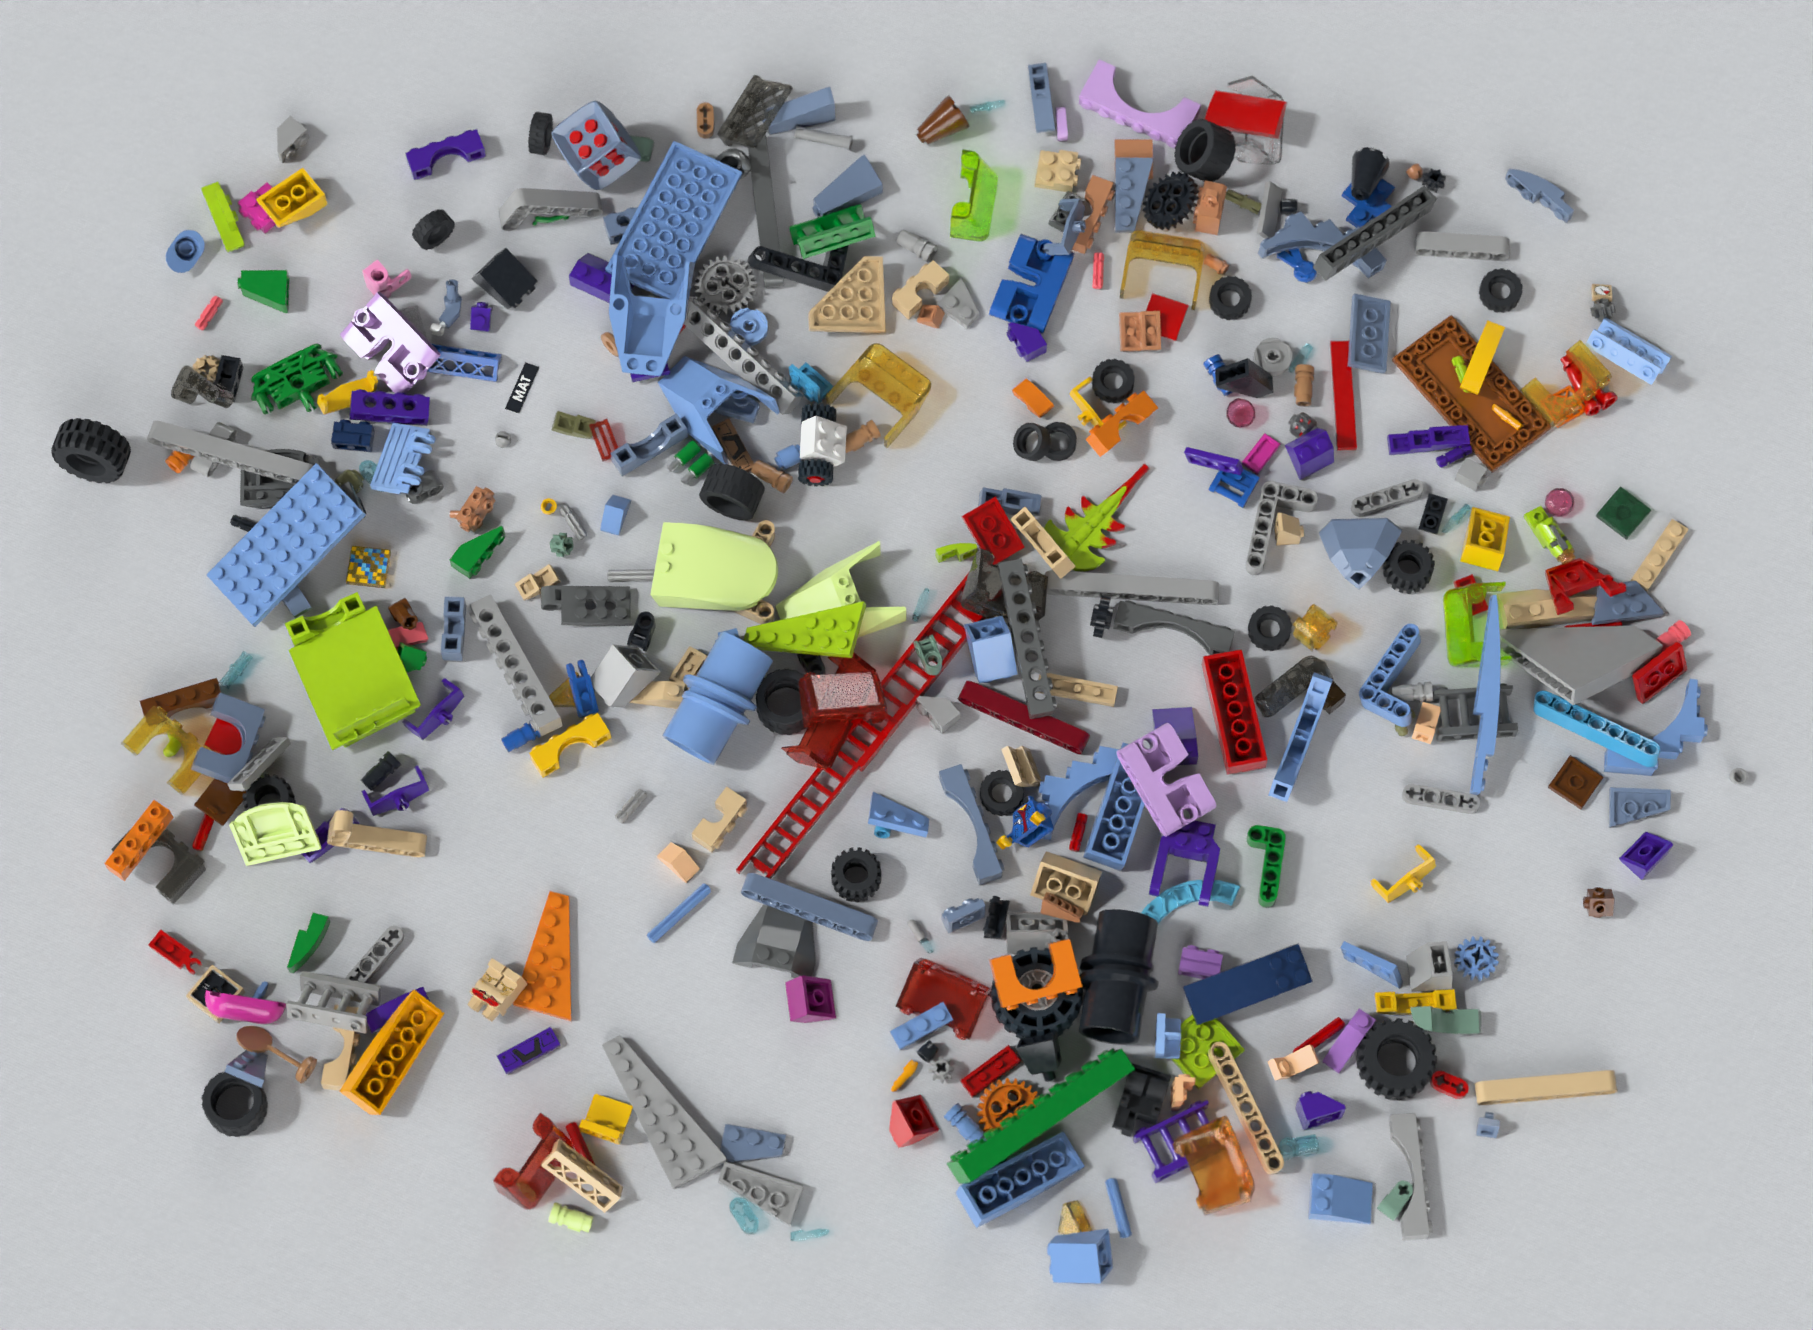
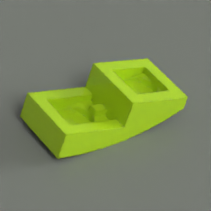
(961, 550)

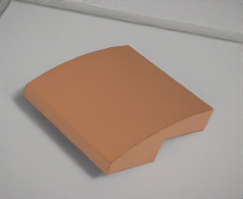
(1134, 149)
(1140, 331)

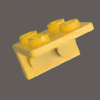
(606, 1119)

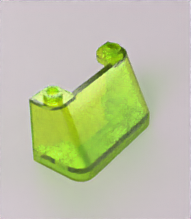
(974, 219)

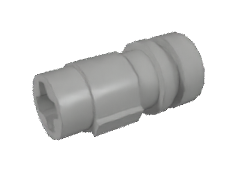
(915, 244)
(1411, 692)

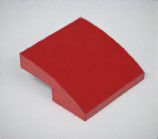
(1171, 315)
(224, 738)

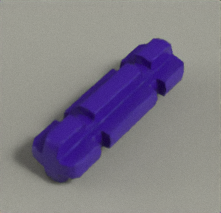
(1453, 455)

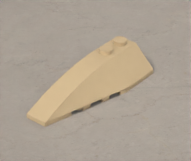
(1536, 609)

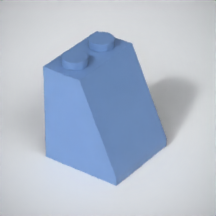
(991, 649)
(1080, 1257)

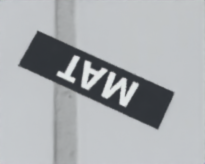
(522, 387)

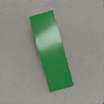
(308, 941)

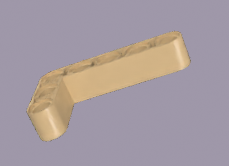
(754, 612)
(349, 835)

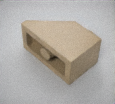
(1287, 530)

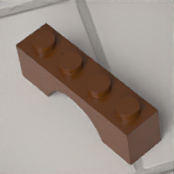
(192, 696)

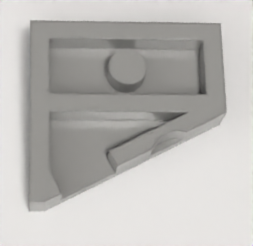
(959, 305)

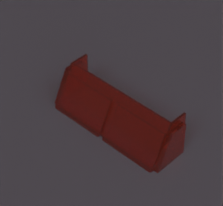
(823, 741)

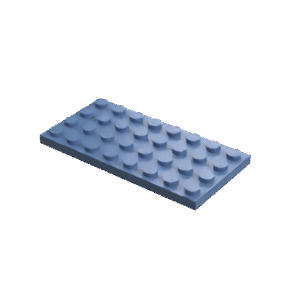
(675, 219)
(285, 545)

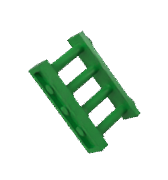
(832, 231)

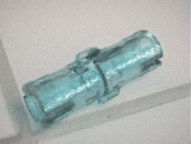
(236, 670)

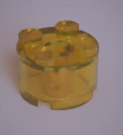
(1314, 628)

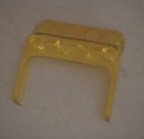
(1165, 249)
(891, 381)

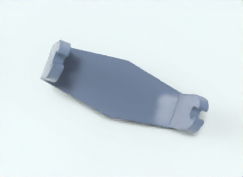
(1073, 226)

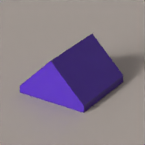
(1645, 854)

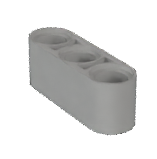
(206, 466)

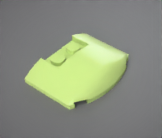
(274, 832)

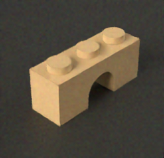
(930, 277)
(711, 834)

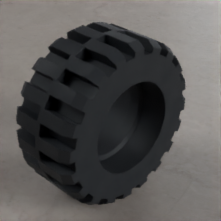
(91, 450)
(1404, 1034)

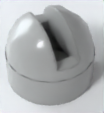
(502, 442)
(1740, 773)

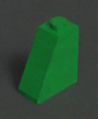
(266, 287)

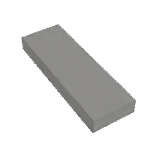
(1269, 210)

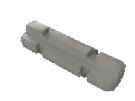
(573, 522)
(631, 805)

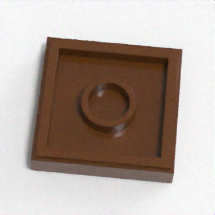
(1575, 782)

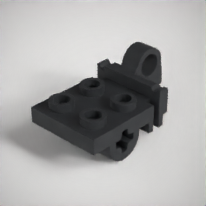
(1141, 1098)

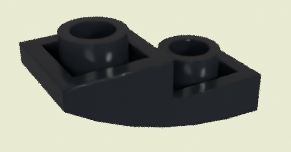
(1433, 513)

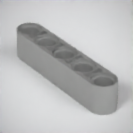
(1462, 246)

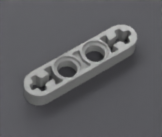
(1388, 501)
(1440, 803)
(371, 955)

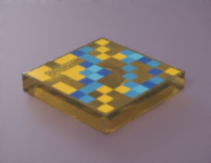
(368, 566)

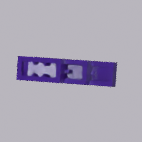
(1428, 440)

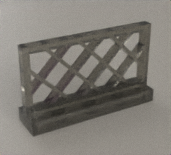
(746, 107)

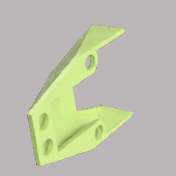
(835, 589)

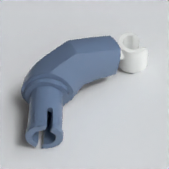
(452, 308)

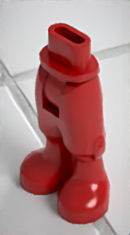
(1592, 407)

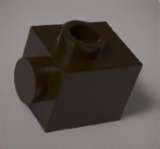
(1334, 698)

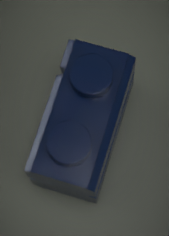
(353, 436)

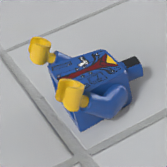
(1029, 824)

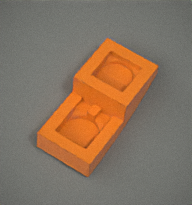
(1033, 398)

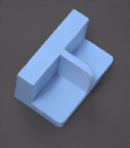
(1167, 1037)

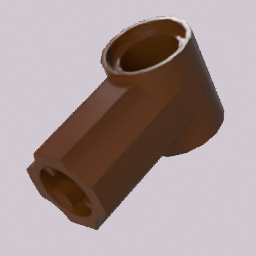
(403, 613)

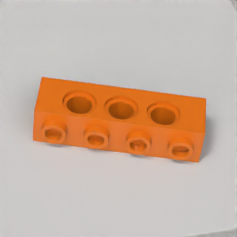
(139, 840)

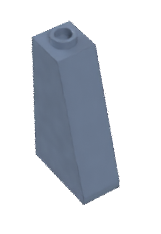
(804, 111)
(849, 189)

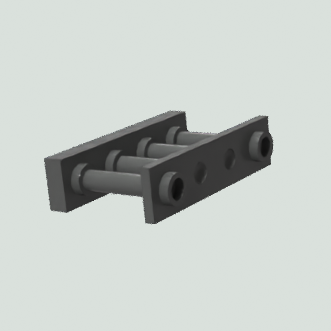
(1466, 730)

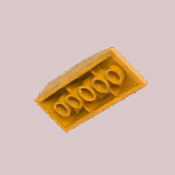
(391, 1054)

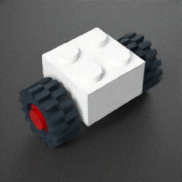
(821, 444)

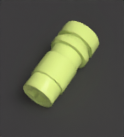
(572, 1218)

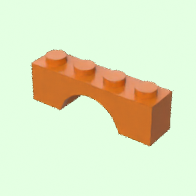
(1107, 435)

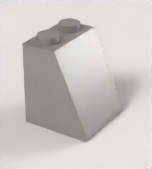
(622, 675)

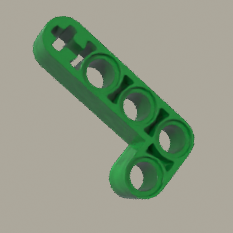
(1269, 867)

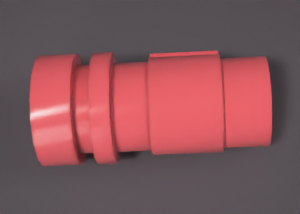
(1675, 633)

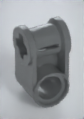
(429, 486)

